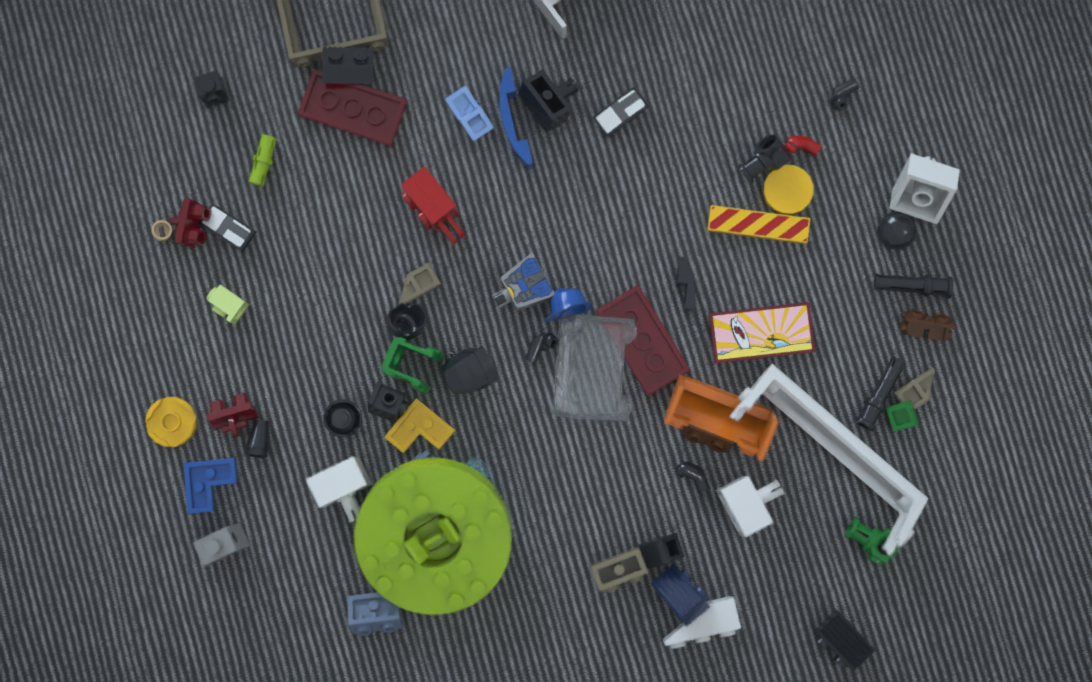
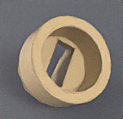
(167, 230)

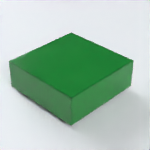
(902, 415)

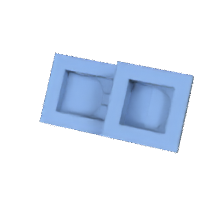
(469, 113)

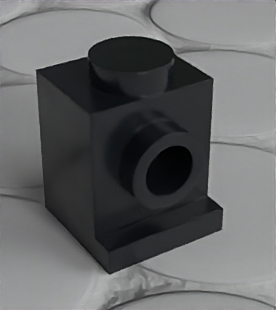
(211, 89)
(381, 408)

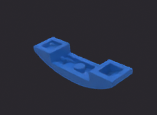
(520, 148)

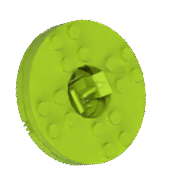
(433, 536)

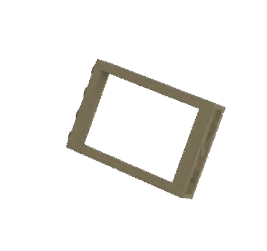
(306, 57)

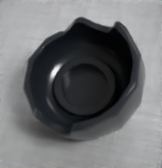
(897, 231)
(406, 321)
(342, 418)

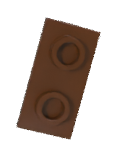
(937, 326)
(699, 435)

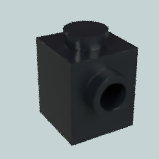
(656, 552)

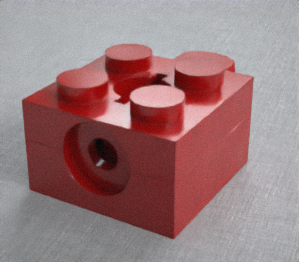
(432, 202)

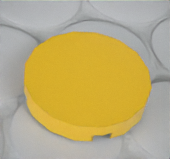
(788, 190)
(171, 421)

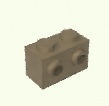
(619, 569)

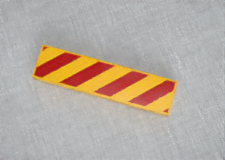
(758, 224)

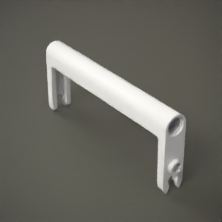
(843, 446)

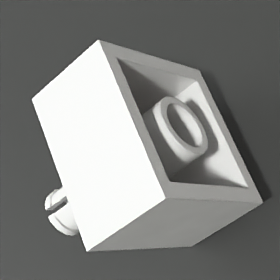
(924, 188)
(340, 485)
(746, 504)

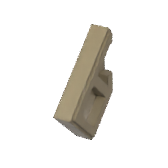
(419, 283)
(916, 390)

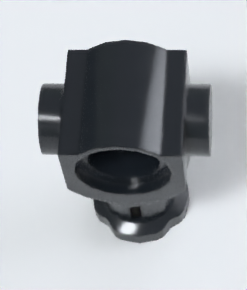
(769, 155)

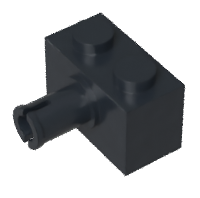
(546, 100)

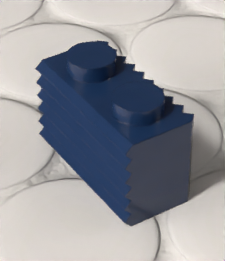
(680, 594)

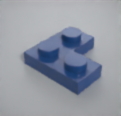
(201, 478)

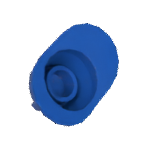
(568, 303)

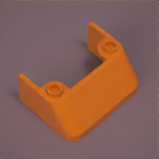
(710, 410)

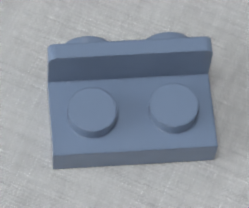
(372, 613)

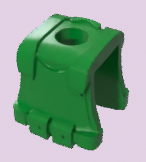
(395, 355)

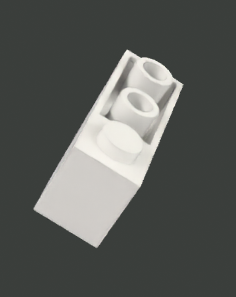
(717, 619)

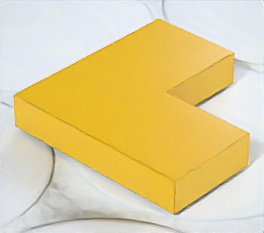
(419, 421)

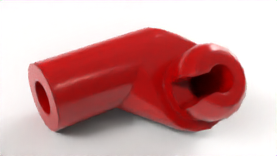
(803, 142)

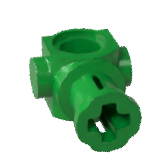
(870, 540)

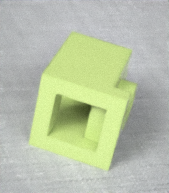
(227, 303)

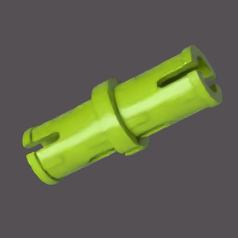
(262, 160)

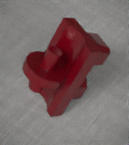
(188, 225)
(234, 417)

